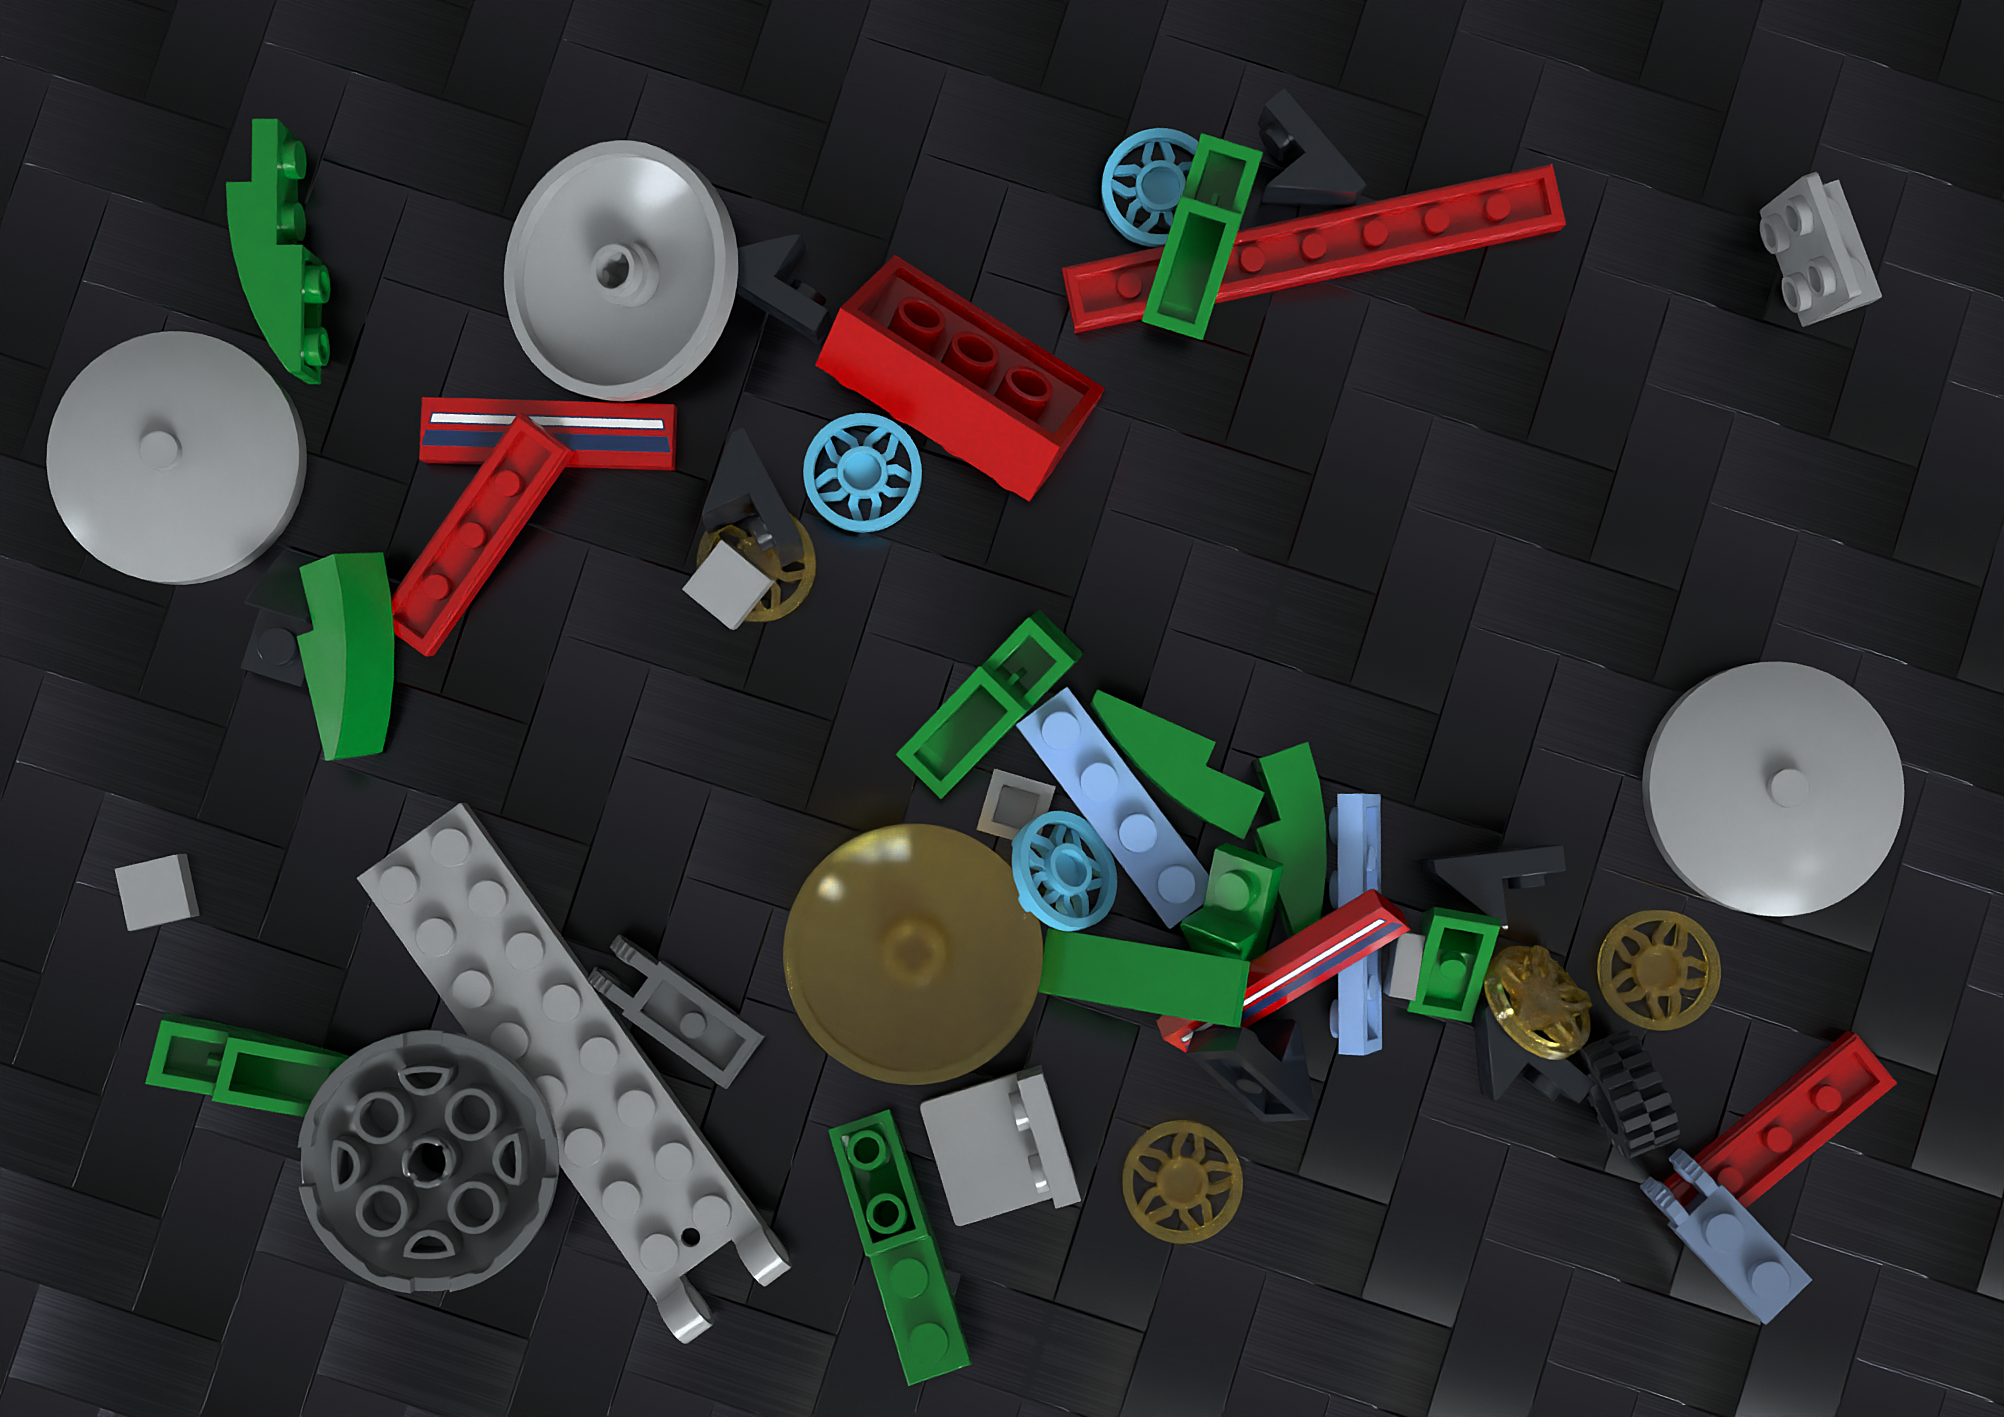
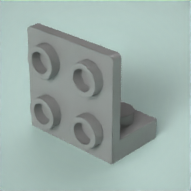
(1818, 250)
(999, 1147)

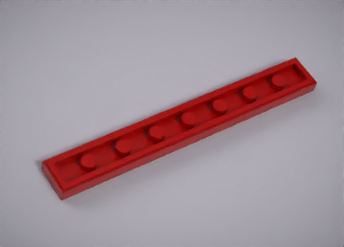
(1334, 244)

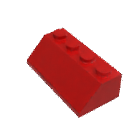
(958, 376)

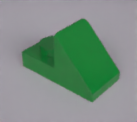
(1235, 906)
(1453, 962)

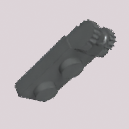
(681, 1014)

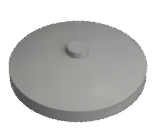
(620, 271)
(176, 458)
(1773, 789)

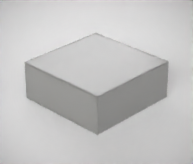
(729, 584)
(1013, 803)
(157, 892)
(1403, 966)

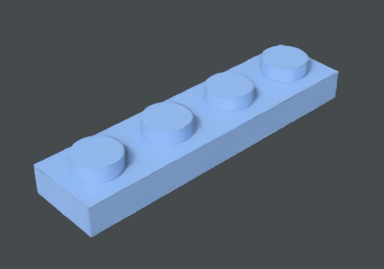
(1117, 807)
(1357, 832)

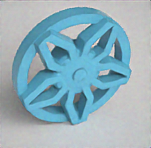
(1156, 185)
(862, 472)
(1063, 871)

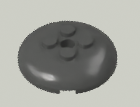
(367, 1172)

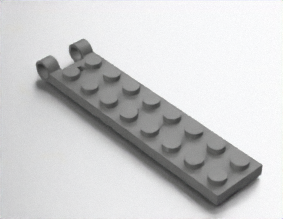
(613, 1113)

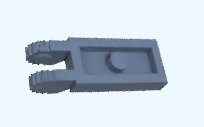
(1729, 1241)

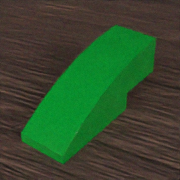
(1202, 236)
(349, 652)
(989, 703)
(1177, 765)
(1294, 834)
(1144, 977)
(239, 1065)

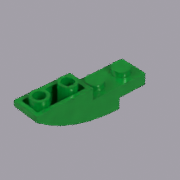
(278, 276)
(900, 1246)

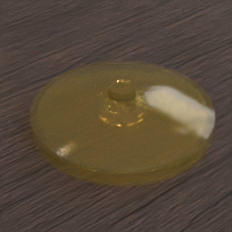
(912, 954)

